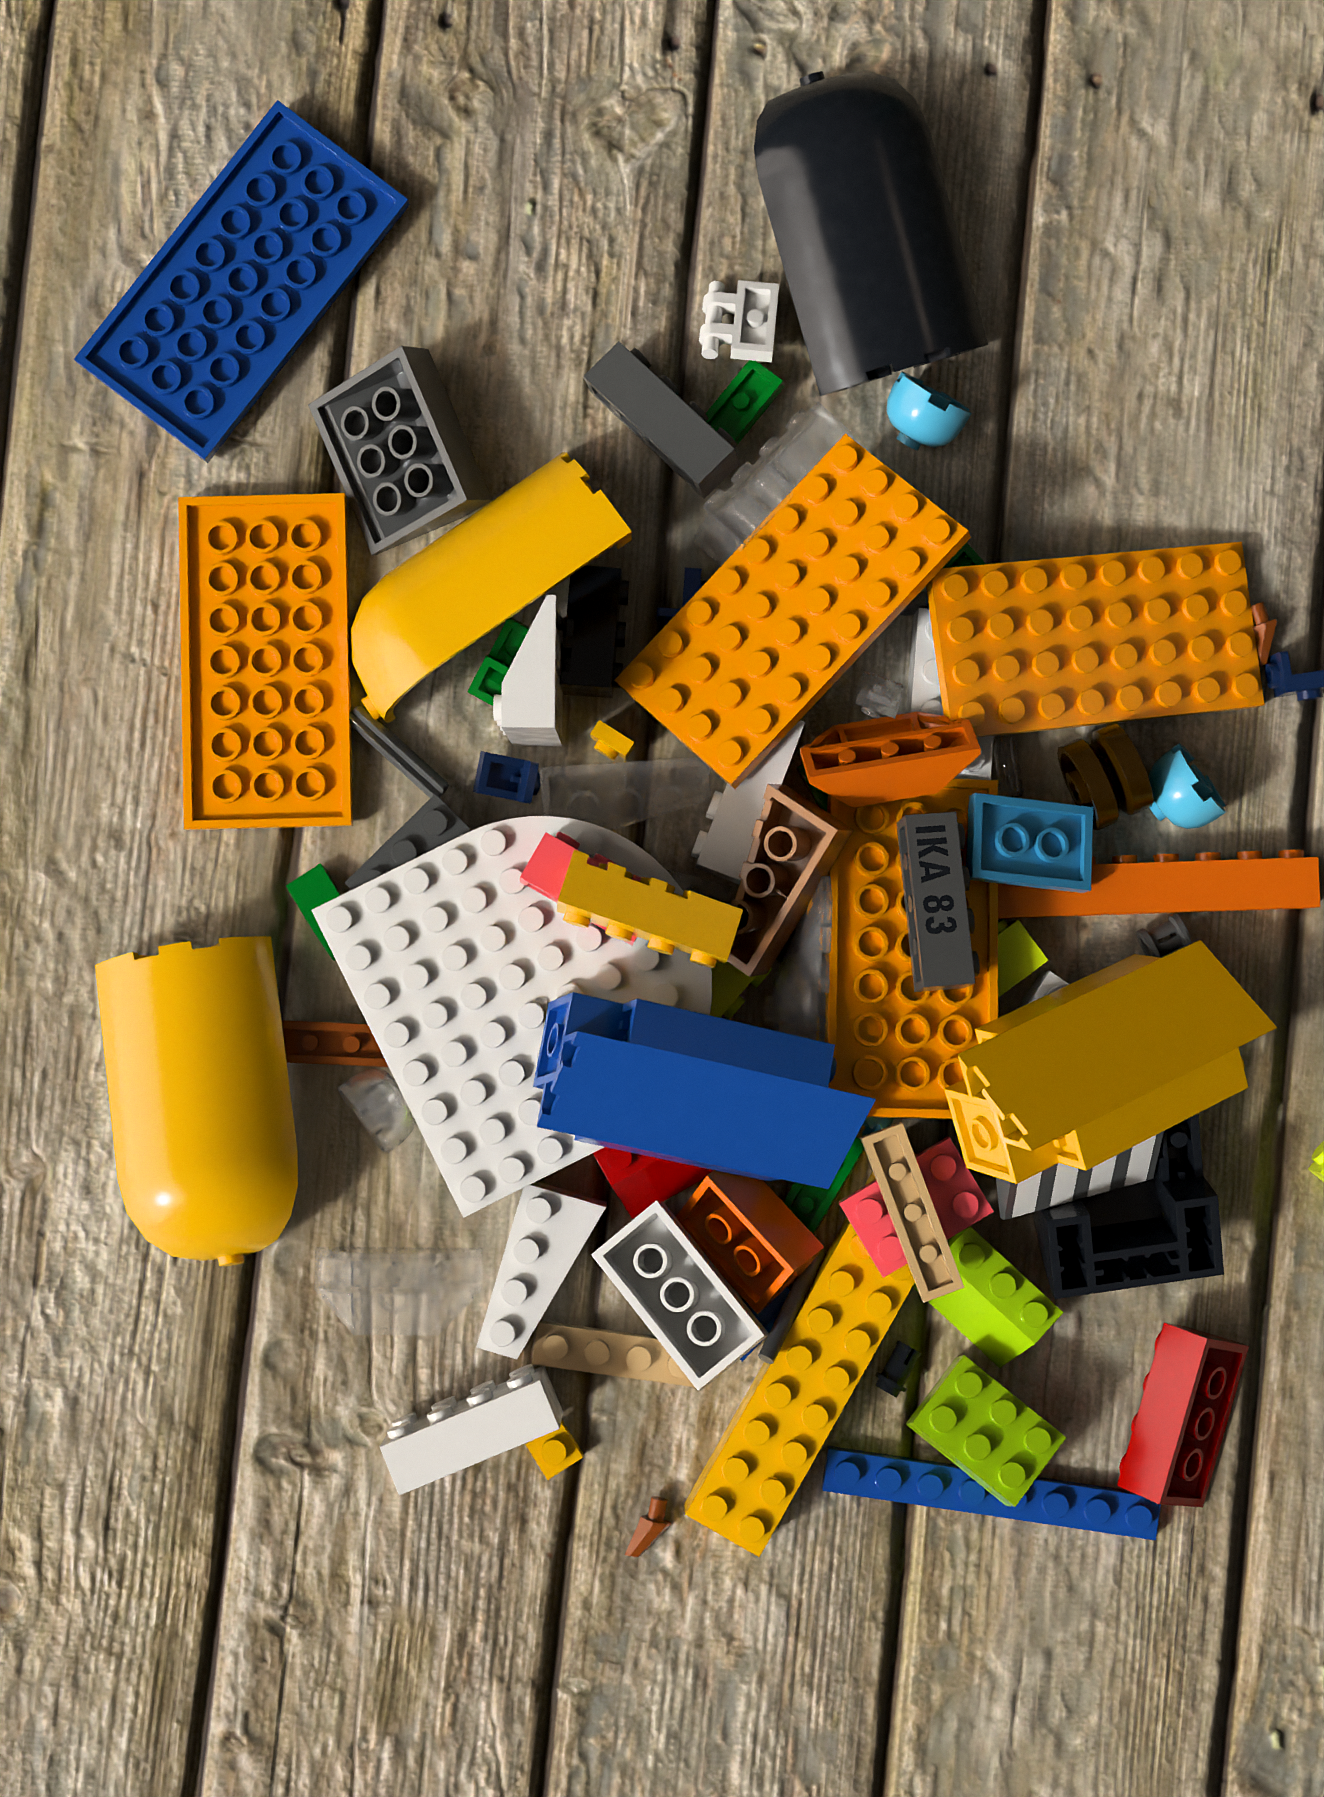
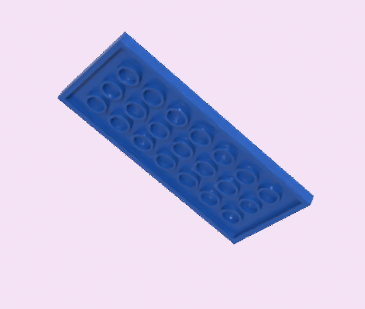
(242, 281)

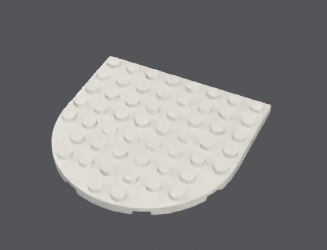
(459, 983)

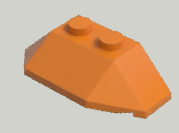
(889, 757)

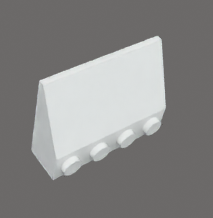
(531, 690)

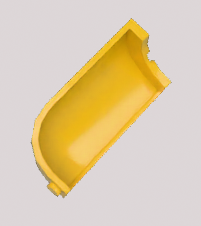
(479, 578)
(200, 1096)

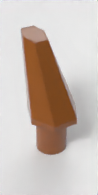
(1264, 631)
(649, 1527)

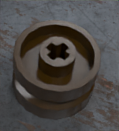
(1106, 775)

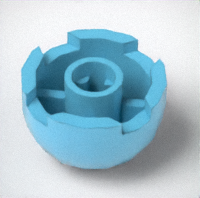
(924, 413)
(1183, 791)

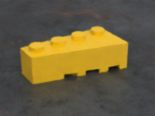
(647, 911)

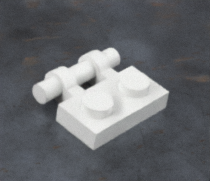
(753, 325)

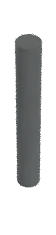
(789, 1311)

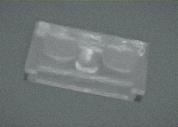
(878, 695)

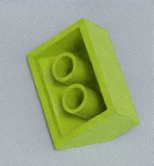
(998, 1304)

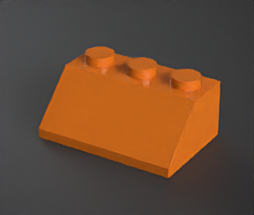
(749, 1235)

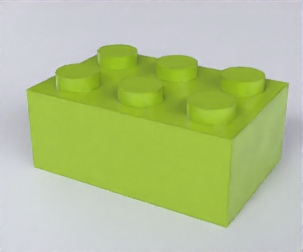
(986, 1431)

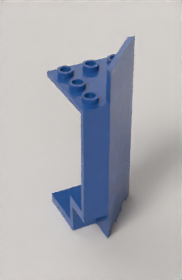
(695, 1090)

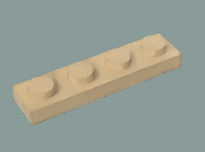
(912, 1212)
(605, 1353)

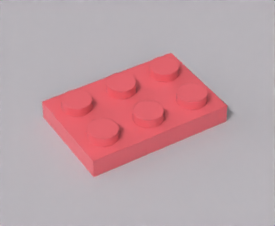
(951, 1189)

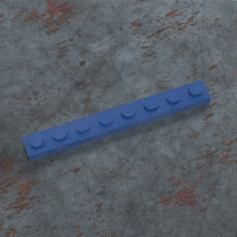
(952, 1489)

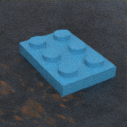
(1029, 843)

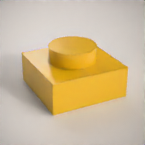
(611, 742)
(555, 1451)

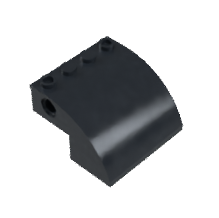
(1140, 1231)

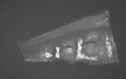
(804, 972)

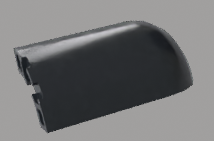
(864, 229)

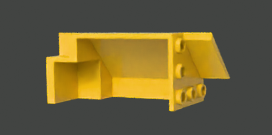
(1103, 1064)

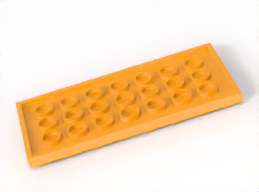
(792, 610)
(1095, 639)
(265, 661)
(884, 1034)

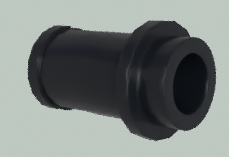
(897, 1369)

